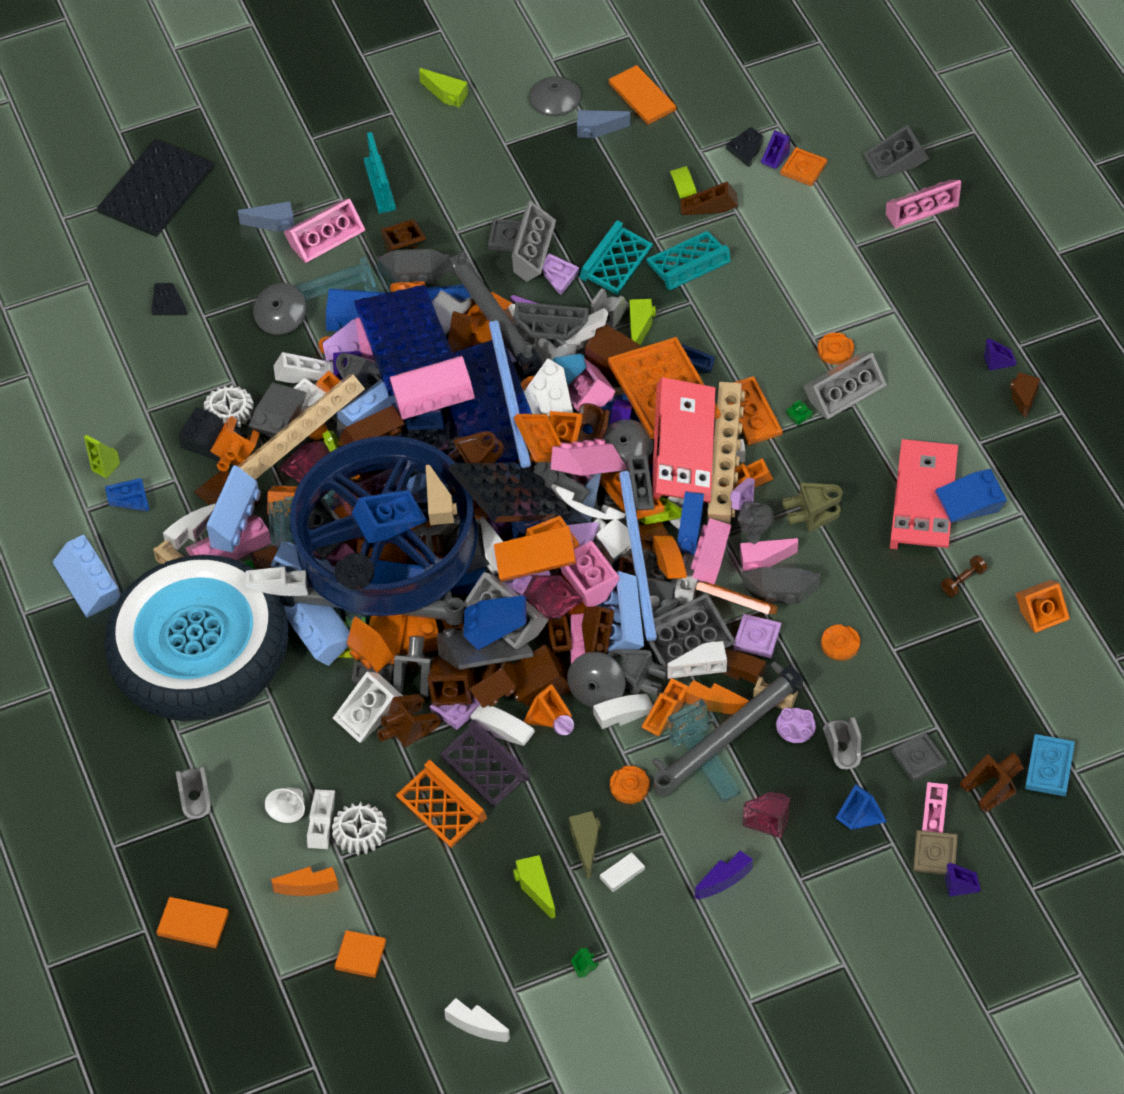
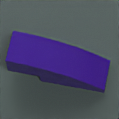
(724, 875)

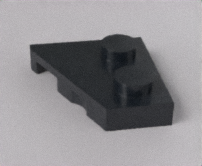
(745, 145)
(167, 300)

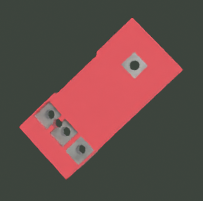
(684, 439)
(918, 512)

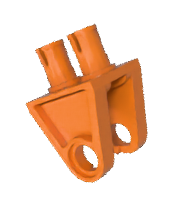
(232, 447)

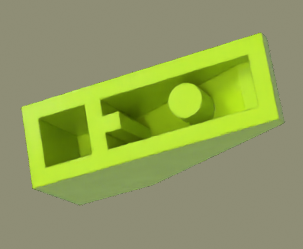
(447, 89)
(641, 318)
(101, 457)
(534, 883)

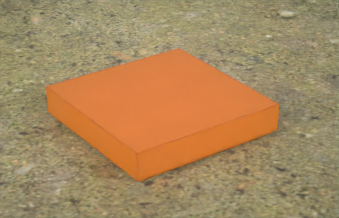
(803, 166)
(360, 954)

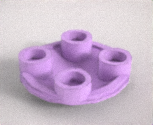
(796, 725)

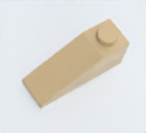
(440, 504)

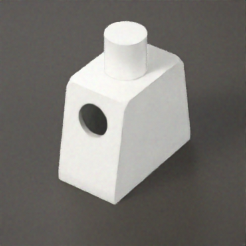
(612, 539)

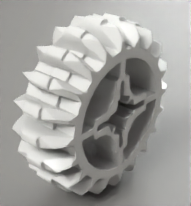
(238, 400)
(349, 823)

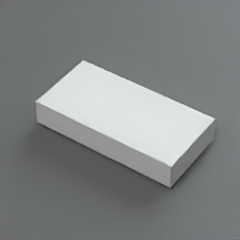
(622, 872)

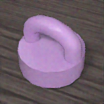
(563, 725)

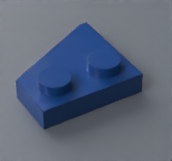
(128, 495)

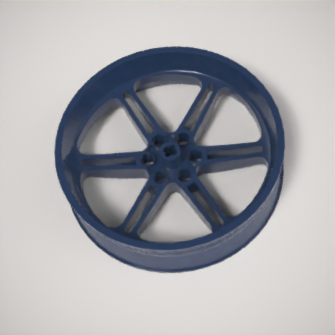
(368, 456)

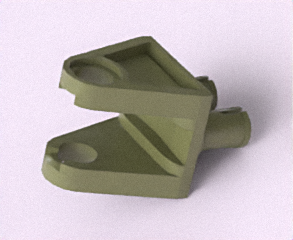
(813, 505)

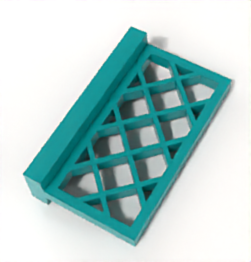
(378, 178)
(605, 248)
(693, 267)

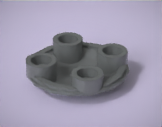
(666, 605)

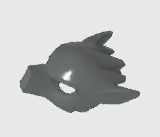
(755, 520)

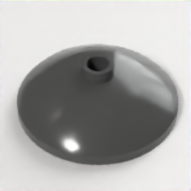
(555, 96)
(284, 317)
(637, 438)
(599, 670)

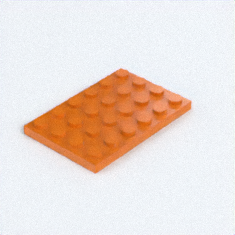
(644, 367)

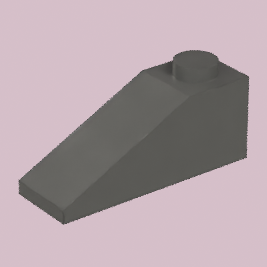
(640, 482)

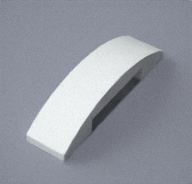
(605, 513)

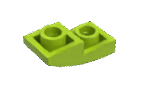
(683, 182)

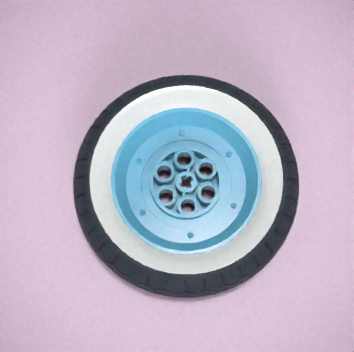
(220, 677)

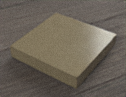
(934, 851)

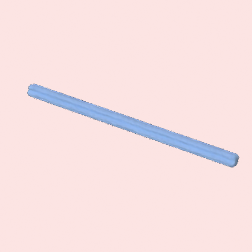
(509, 392)
(637, 554)

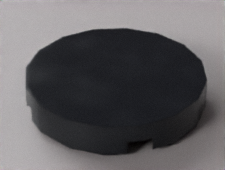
(354, 571)

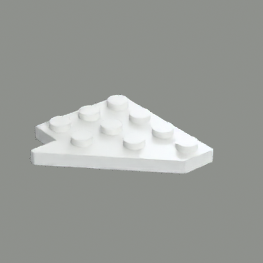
(548, 390)

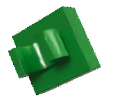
(799, 412)
(583, 962)

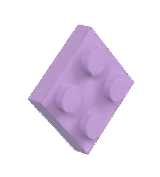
(757, 636)

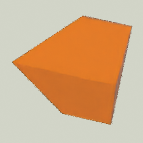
(546, 708)

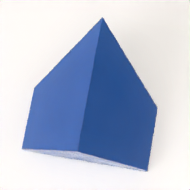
(860, 810)

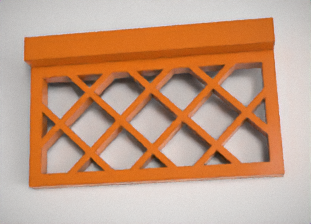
(456, 796)

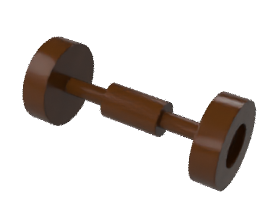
(950, 587)

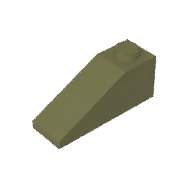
(585, 836)

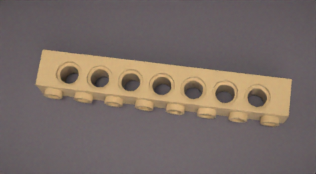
(727, 393)
(302, 426)

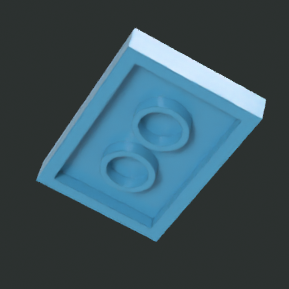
(1050, 765)

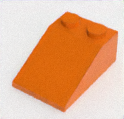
(420, 627)

